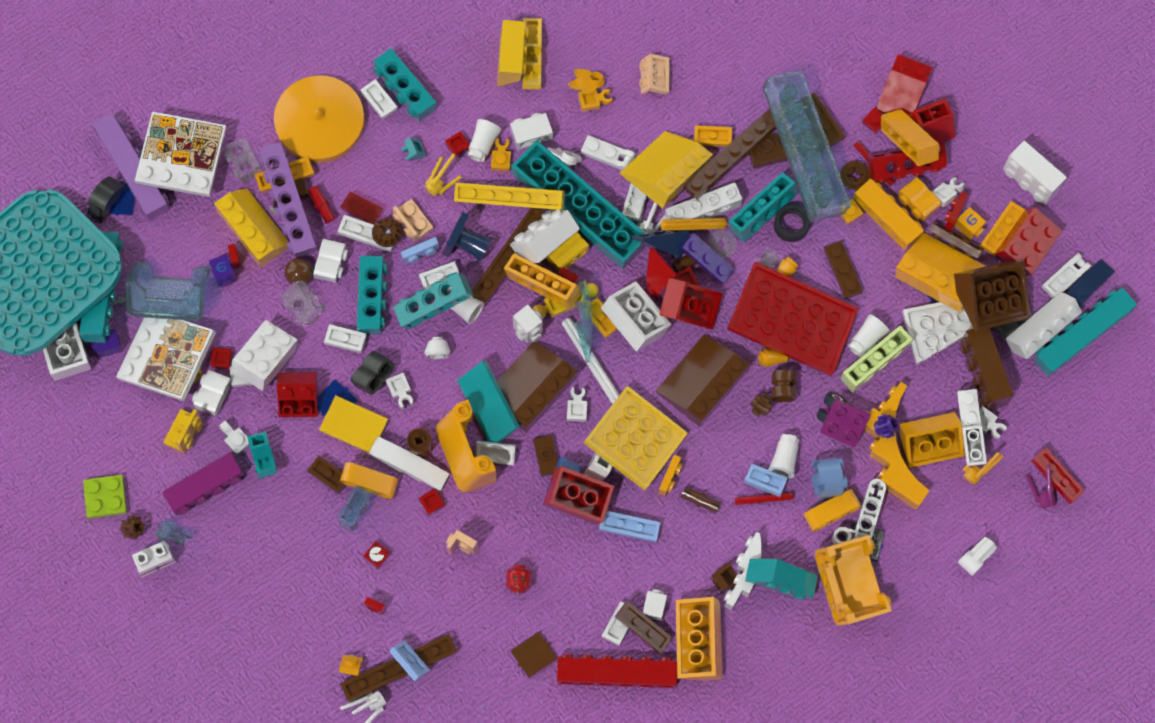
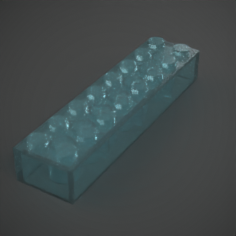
(806, 146)

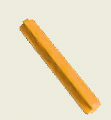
(693, 224)

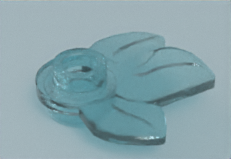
(168, 529)

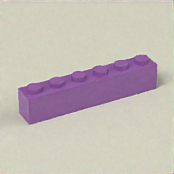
(127, 162)

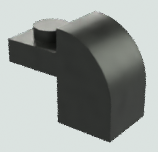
(103, 196)

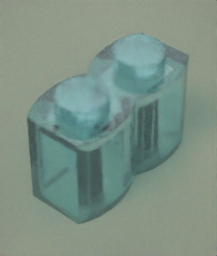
(358, 504)

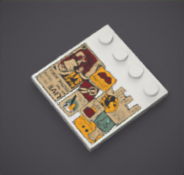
(180, 154)
(166, 356)

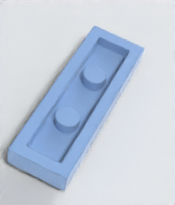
(630, 526)

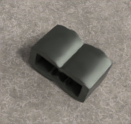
(372, 372)

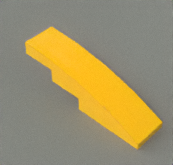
(532, 75)

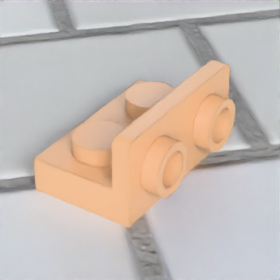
(654, 74)
(412, 220)
(465, 543)

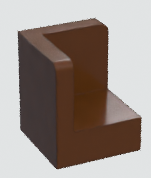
(724, 578)

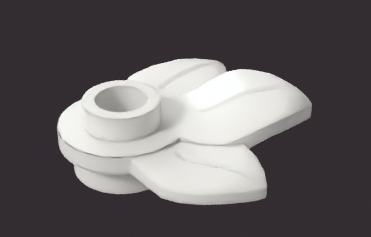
(566, 157)

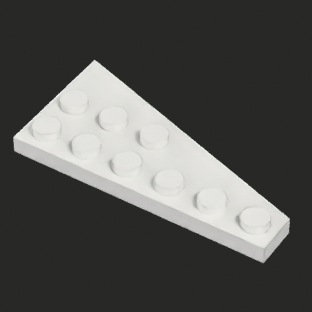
(934, 328)

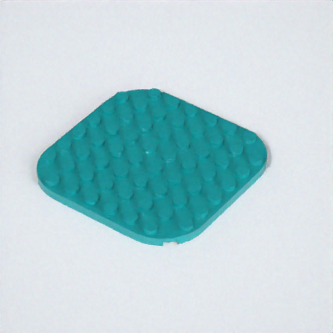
(50, 270)

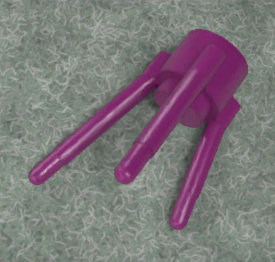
(1046, 498)

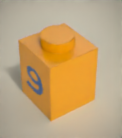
(970, 224)

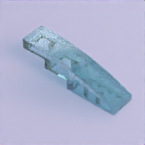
(585, 326)

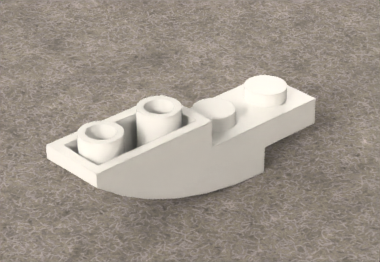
(971, 427)
(742, 587)

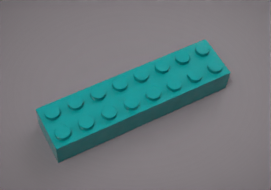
(594, 215)

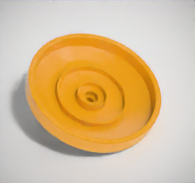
(319, 118)

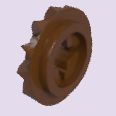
(860, 169)
(386, 240)

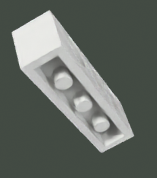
(707, 205)

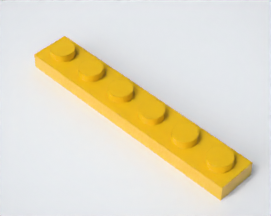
(509, 196)

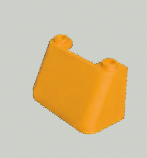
(467, 471)
(851, 581)

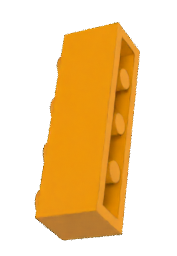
(910, 137)
(888, 214)

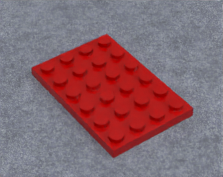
(792, 319)

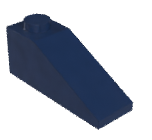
(664, 241)
(1090, 282)

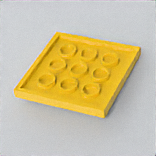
(635, 438)

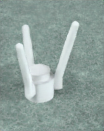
(647, 226)
(373, 700)

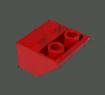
(936, 120)
(296, 394)

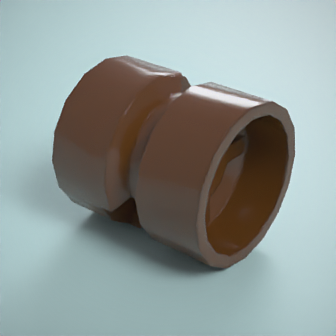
(783, 386)
(419, 442)

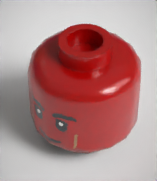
(518, 579)

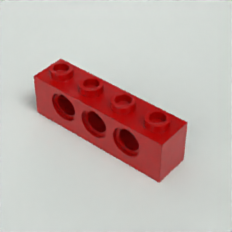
(879, 162)

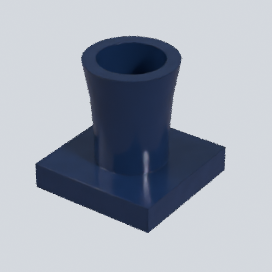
(467, 240)

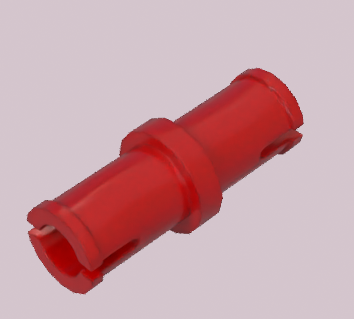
(321, 204)

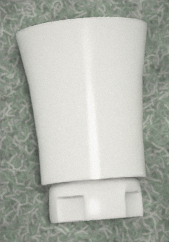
(482, 140)
(468, 309)
(868, 335)
(785, 456)

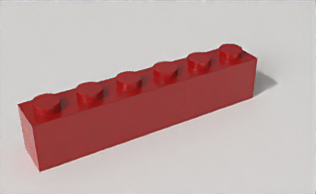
(616, 672)

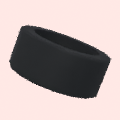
(791, 209)

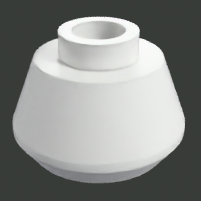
(437, 348)

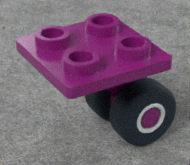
(842, 420)

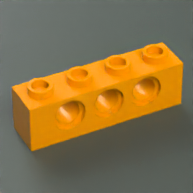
(542, 281)

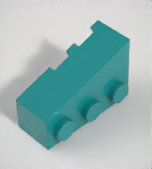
(782, 578)

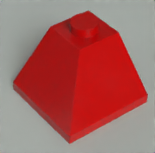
(657, 275)

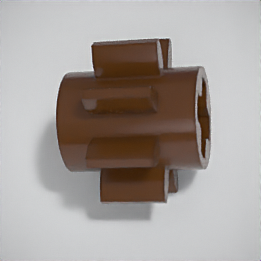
(762, 405)
(132, 527)

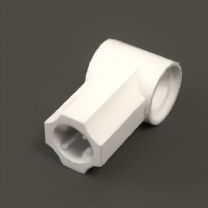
(974, 559)

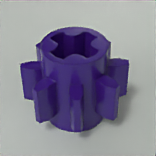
(886, 426)

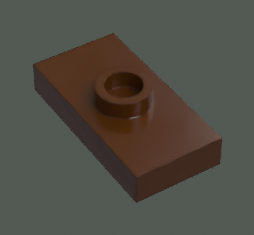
(545, 455)

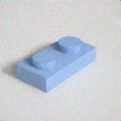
(414, 253)
(765, 480)
(409, 660)

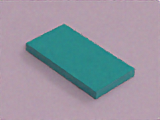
(488, 403)

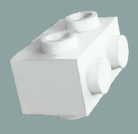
(528, 324)

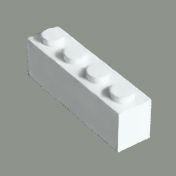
(1043, 325)

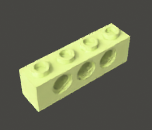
(876, 359)

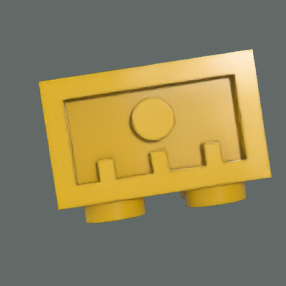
(183, 430)

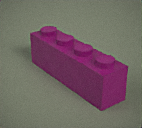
(203, 484)

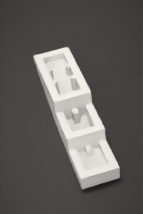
(408, 463)

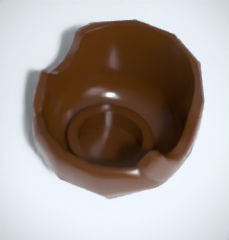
(299, 270)

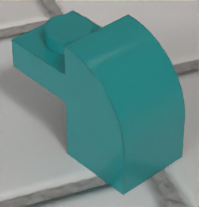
(262, 454)

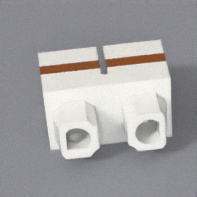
(154, 556)

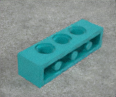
(390, 61)
(763, 207)
(367, 266)
(459, 292)

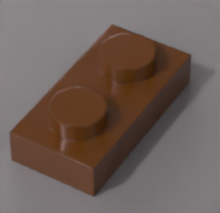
(326, 474)

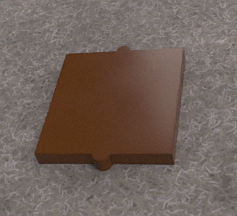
(533, 655)

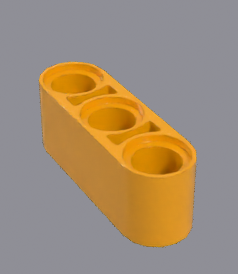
(369, 480)
(832, 510)

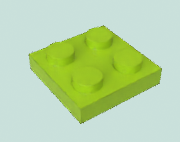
(105, 496)

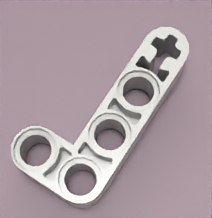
(865, 515)

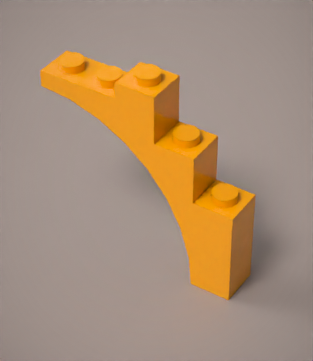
(897, 477)

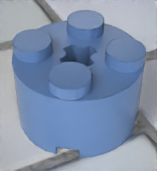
(828, 477)

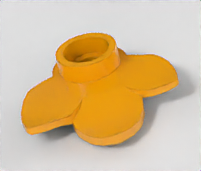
(586, 81)

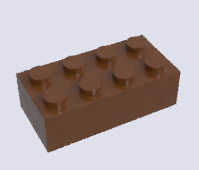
(986, 369)

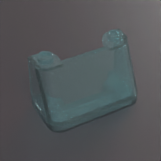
(164, 296)

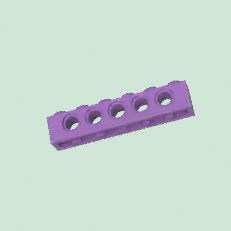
(272, 154)

